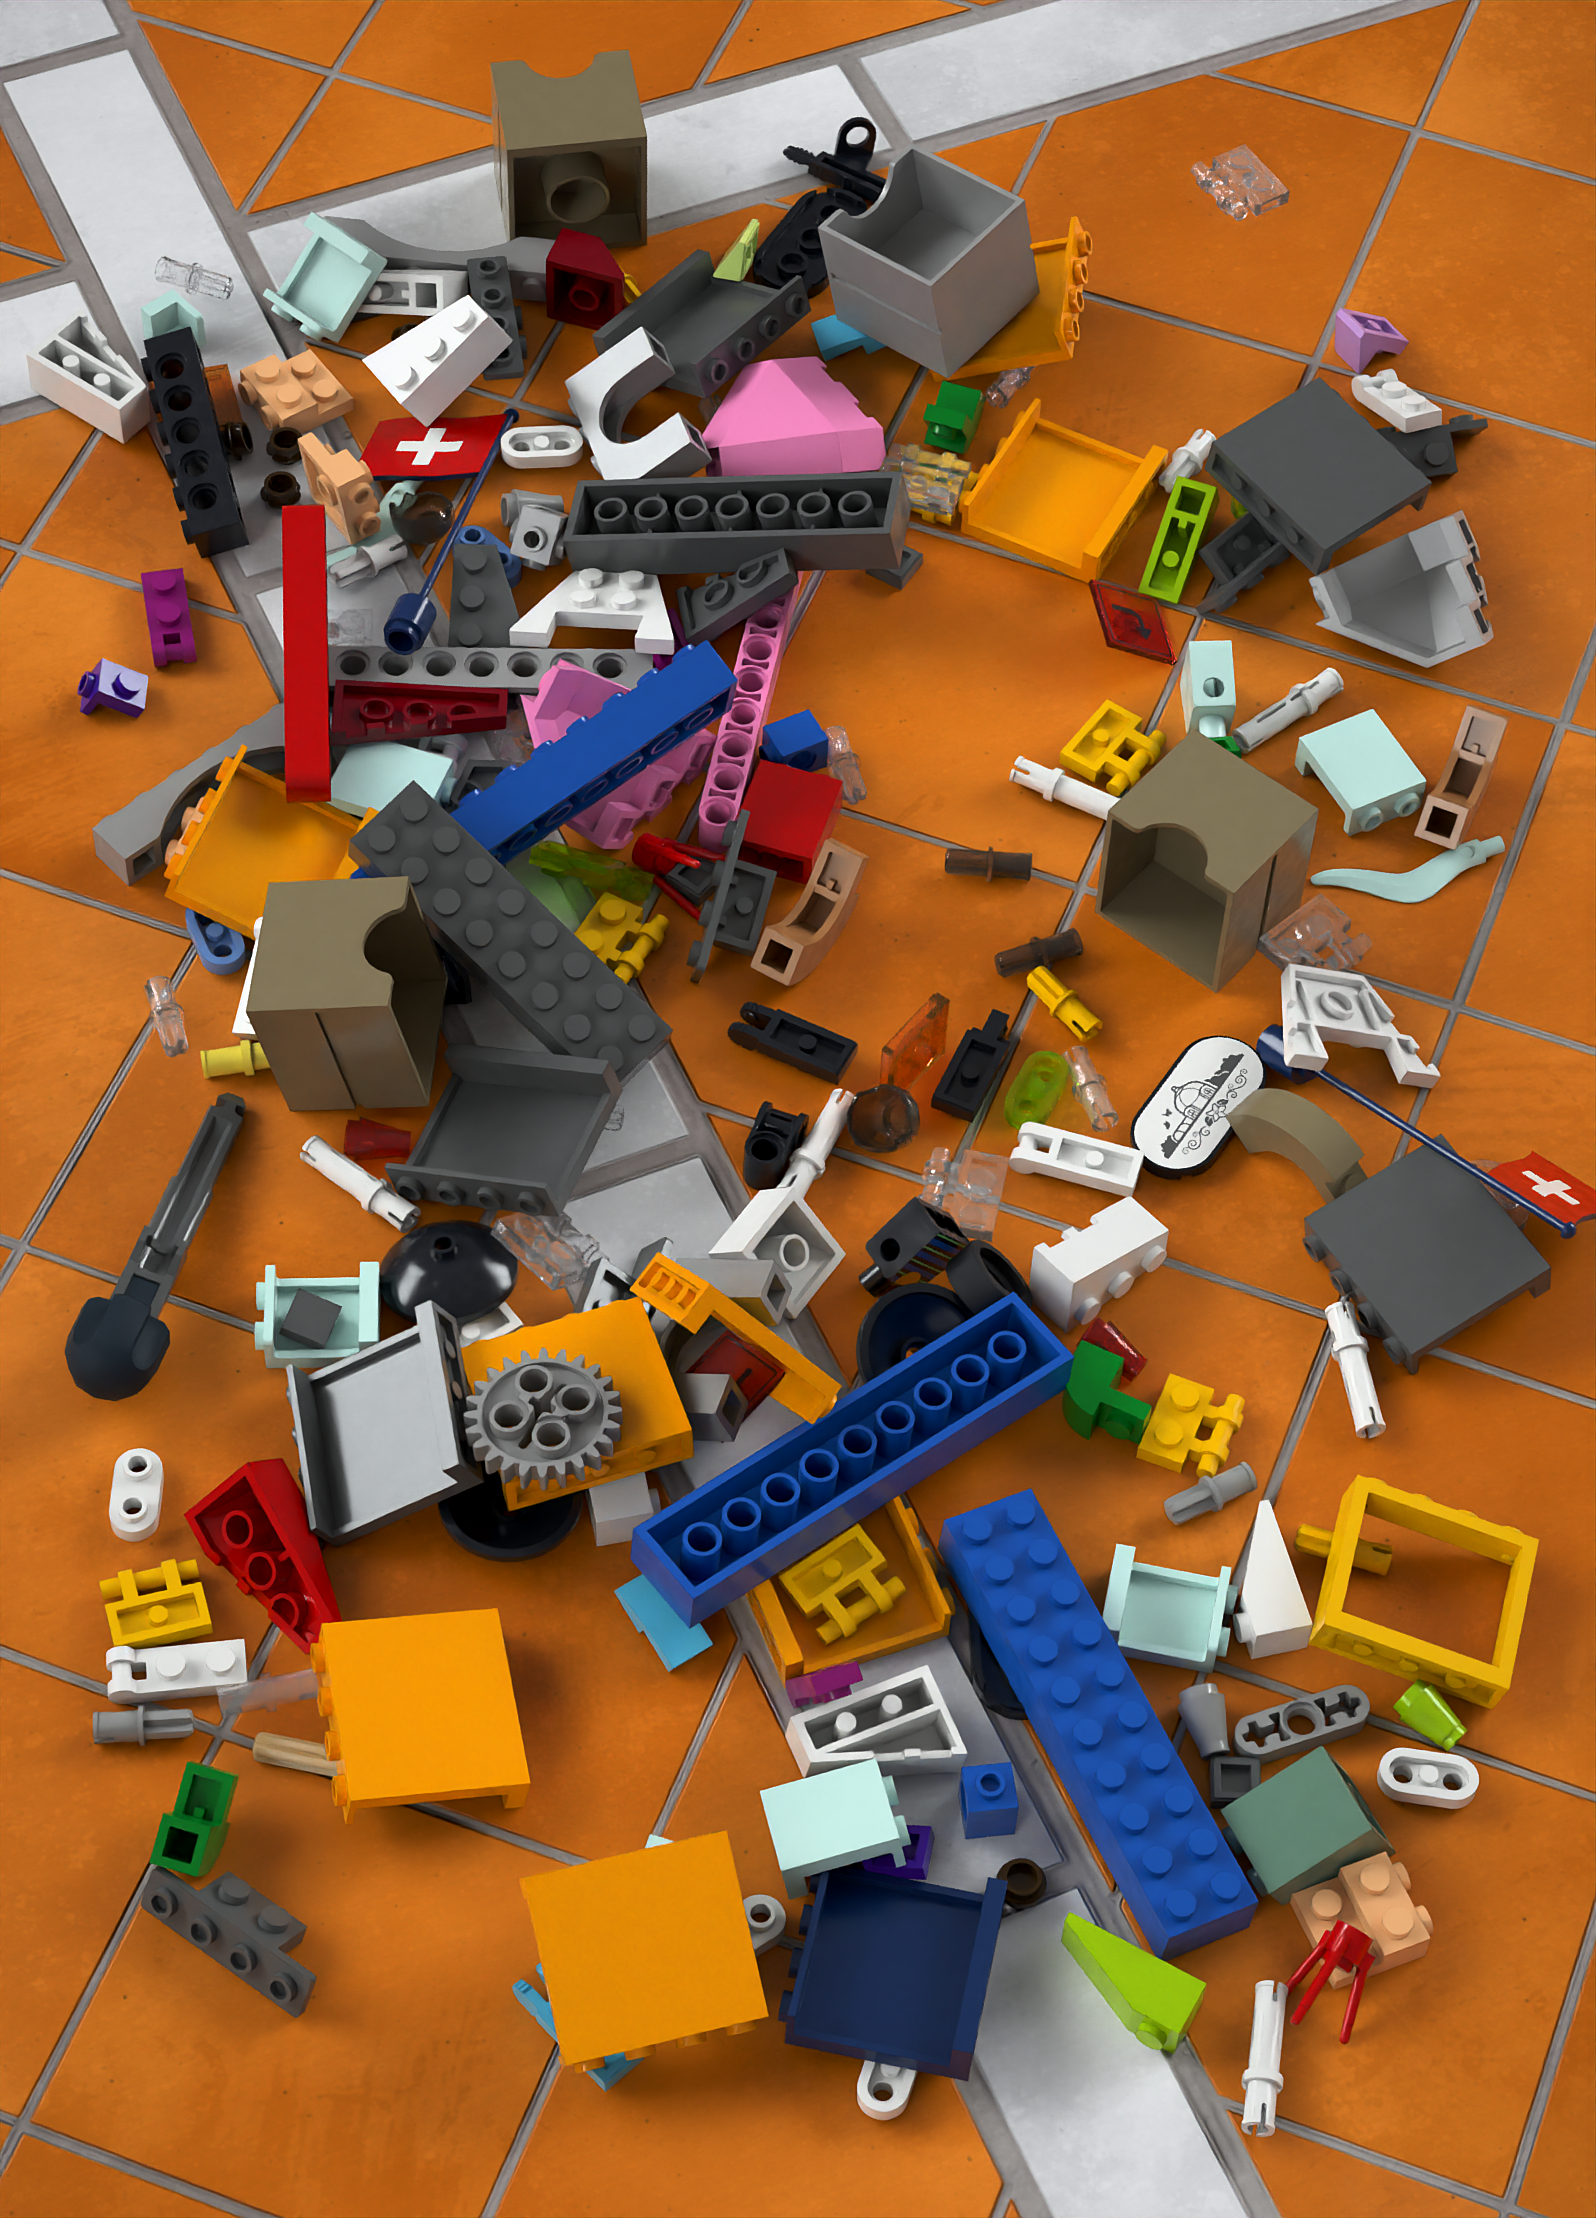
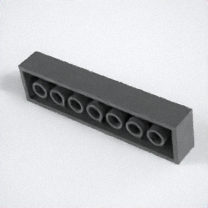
(729, 520)
(509, 937)

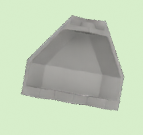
(1411, 594)

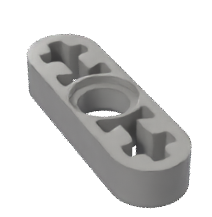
(1310, 1706)

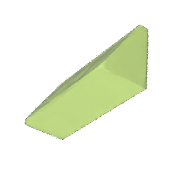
(740, 254)

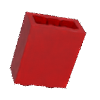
(789, 819)

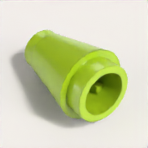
(1430, 1715)

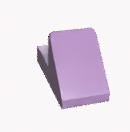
(1363, 335)

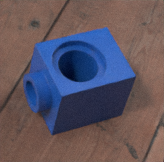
(795, 742)
(988, 1800)

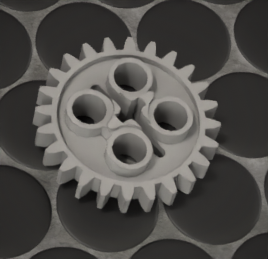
(562, 1388)

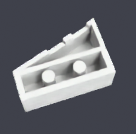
(439, 358)
(1097, 1263)

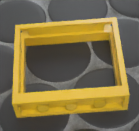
(1402, 1653)

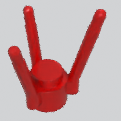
(661, 856)
(1341, 1950)

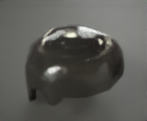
(422, 517)
(883, 1119)

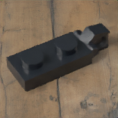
(973, 1069)

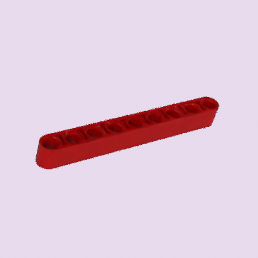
(306, 654)

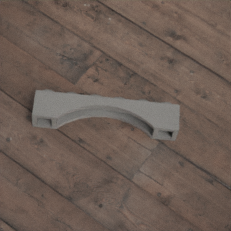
(524, 257)
(138, 835)

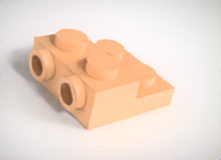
(294, 392)
(342, 487)
(1376, 1902)

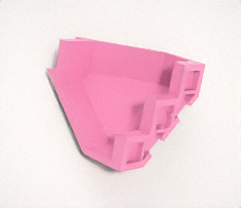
(791, 421)
(573, 692)

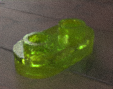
(1033, 1093)

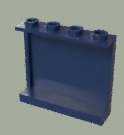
(893, 1970)

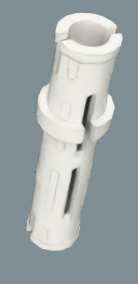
(1300, 702)
(1057, 786)
(809, 1160)
(372, 1193)
(1351, 1352)
(1262, 2077)

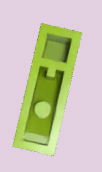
(1179, 540)
(1142, 1990)

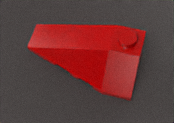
(263, 1537)

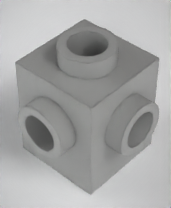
(539, 536)

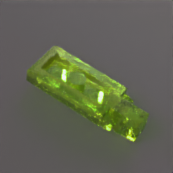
(594, 869)

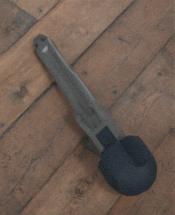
(120, 1340)

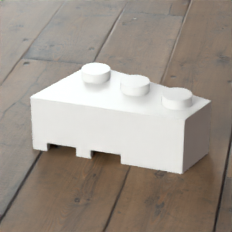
(89, 379)
(894, 1721)

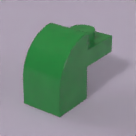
(954, 417)
(1093, 1397)
(197, 1827)

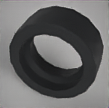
(985, 1276)

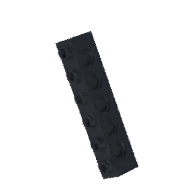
(195, 443)

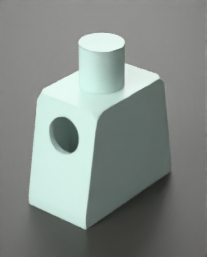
(1208, 688)

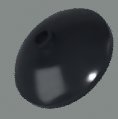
(451, 1265)
(905, 1322)
(480, 1527)

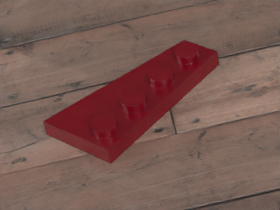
(405, 711)

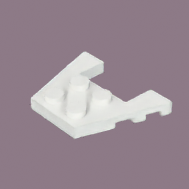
(601, 601)
(1347, 1010)

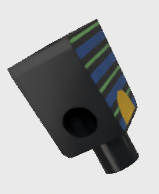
(912, 1247)

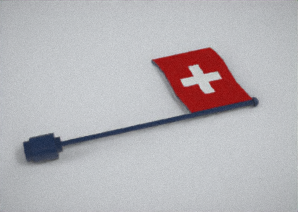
(442, 451)
(1527, 1181)

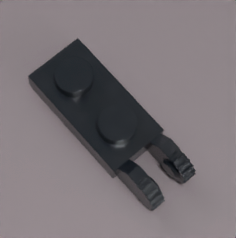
(794, 1041)

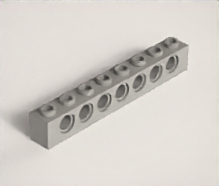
(498, 668)

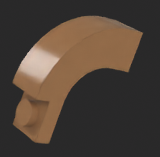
(1465, 778)
(809, 931)

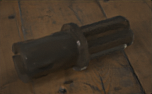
(988, 863)
(1038, 953)

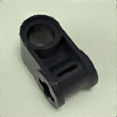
(771, 1145)

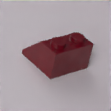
(583, 281)

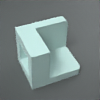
(170, 314)

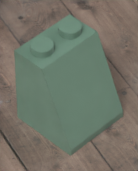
(1303, 1826)

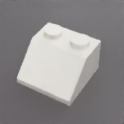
(786, 1230)

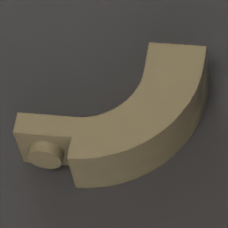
(1304, 1134)

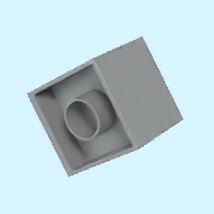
(931, 261)

